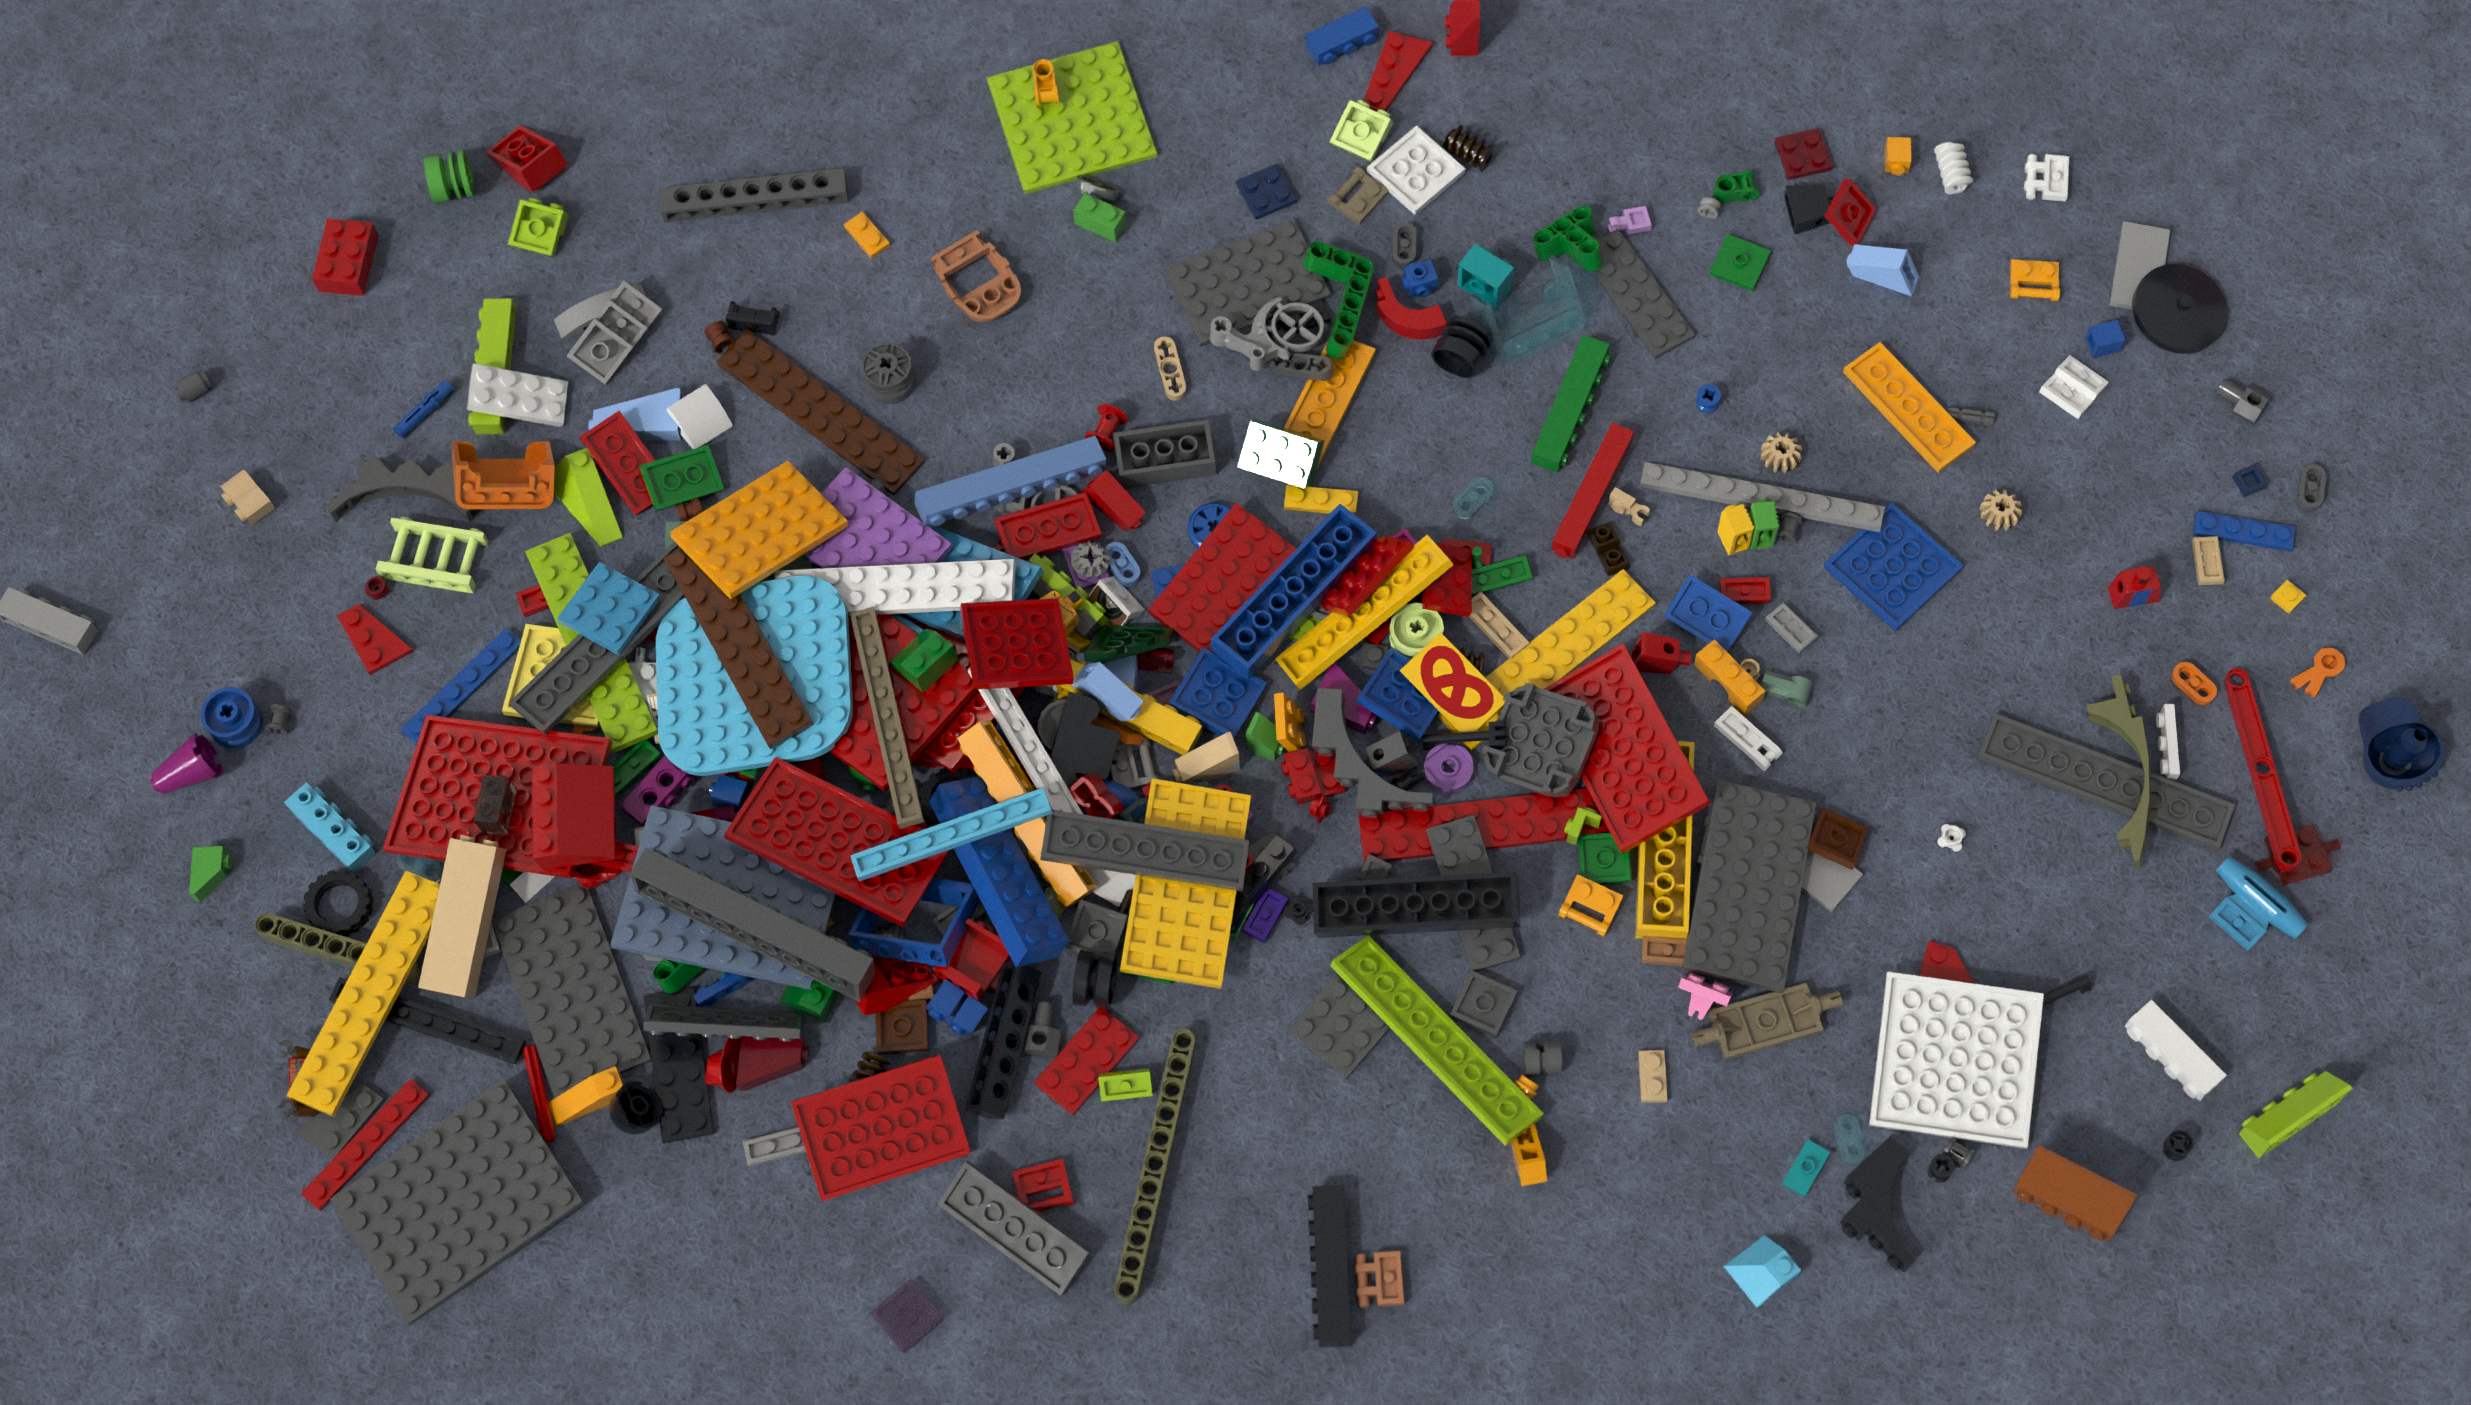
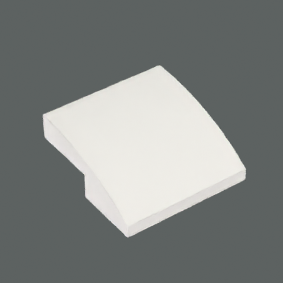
(2079, 379)
(700, 417)

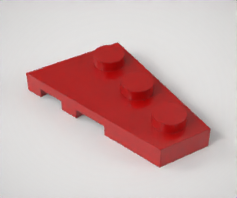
(372, 639)

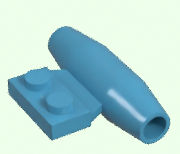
(2253, 906)

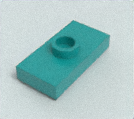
(1806, 1168)

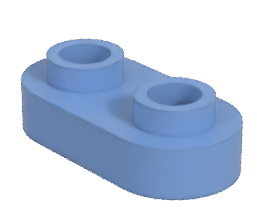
(1123, 565)

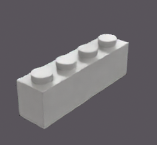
(46, 620)

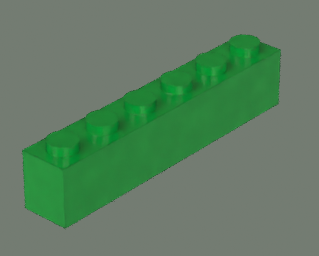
(1570, 404)

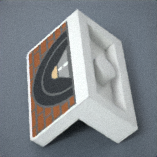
(1116, 600)

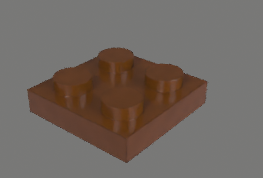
(1837, 838)
(903, 1028)

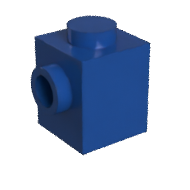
(2105, 338)
(729, 791)

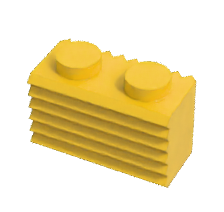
(1735, 529)

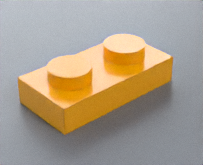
(867, 235)

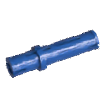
(423, 409)

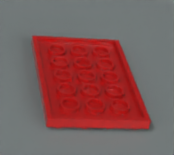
(1220, 577)
(880, 1127)

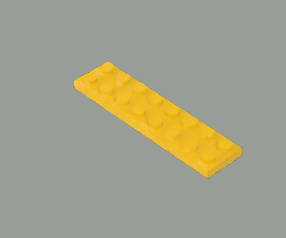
(1340, 633)

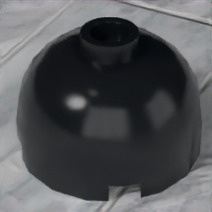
(635, 1108)

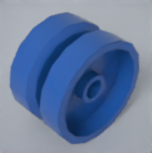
(231, 717)

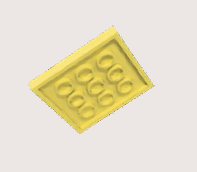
(536, 651)

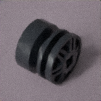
(1462, 345)

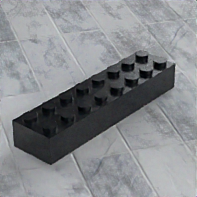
(1416, 904)

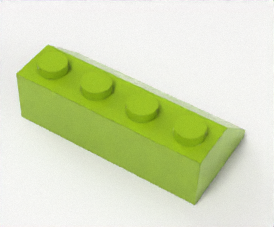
(2294, 1112)

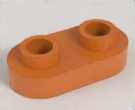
(2196, 682)

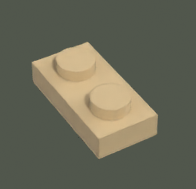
(1652, 1076)

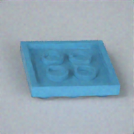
(609, 608)

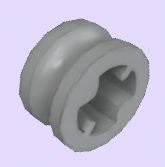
(1709, 207)

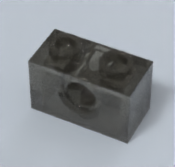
(495, 804)

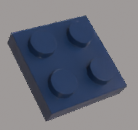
(1266, 191)

